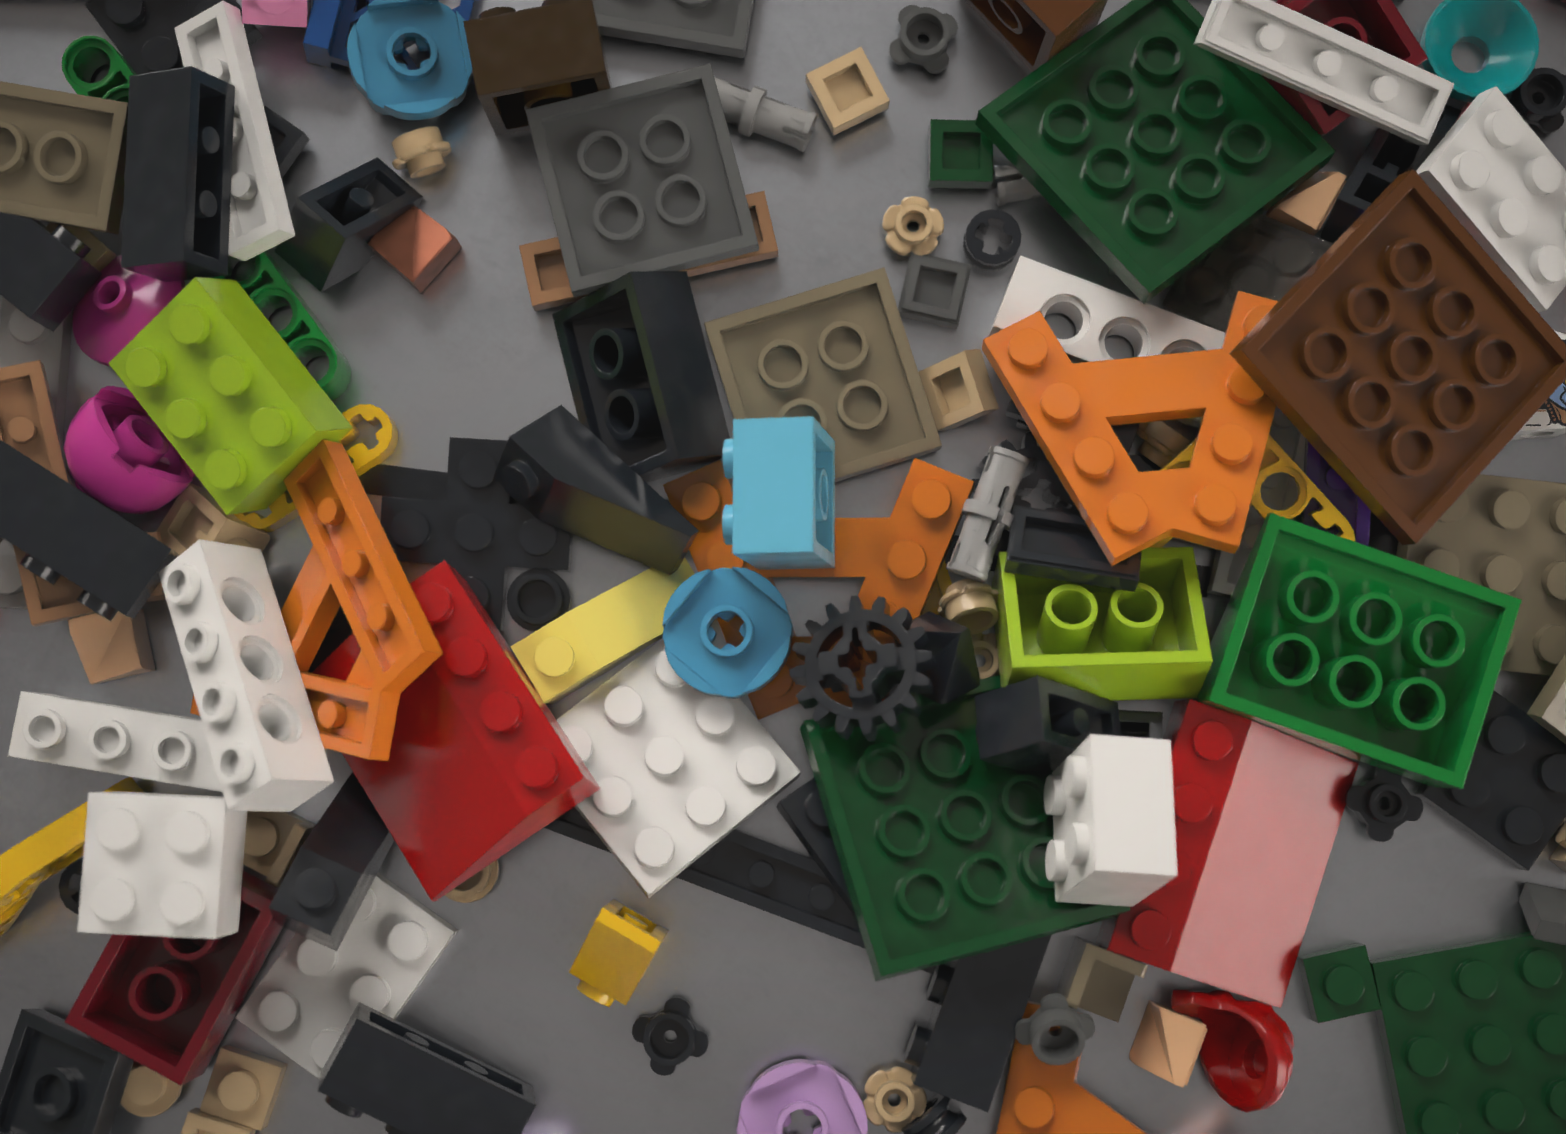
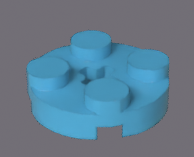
(391, 85)
(723, 594)

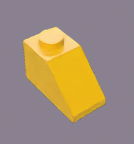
(616, 953)

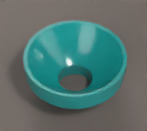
(1501, 31)

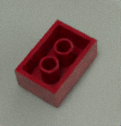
(176, 996)

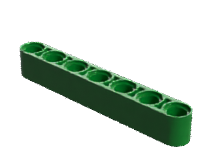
(268, 283)

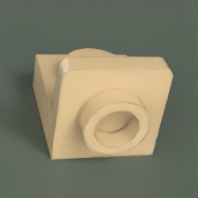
(199, 516)
(273, 842)

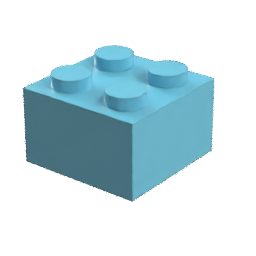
(781, 493)

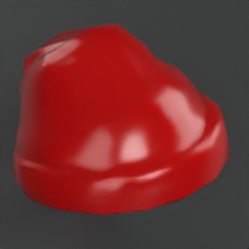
(1244, 1047)

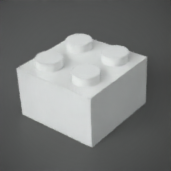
(1111, 821)
(161, 865)

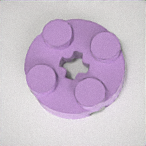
(804, 1086)

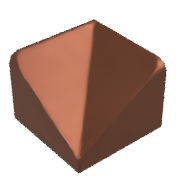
(415, 247)

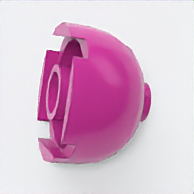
(123, 455)

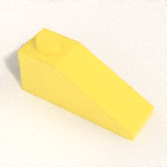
(598, 633)

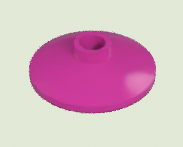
(118, 310)

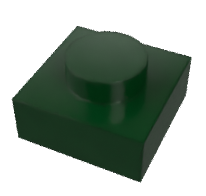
(959, 155)
(1338, 983)

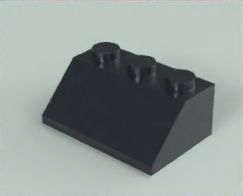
(644, 373)

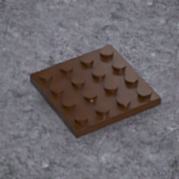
(1405, 358)

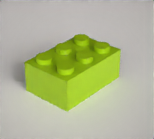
(228, 393)
(1107, 638)

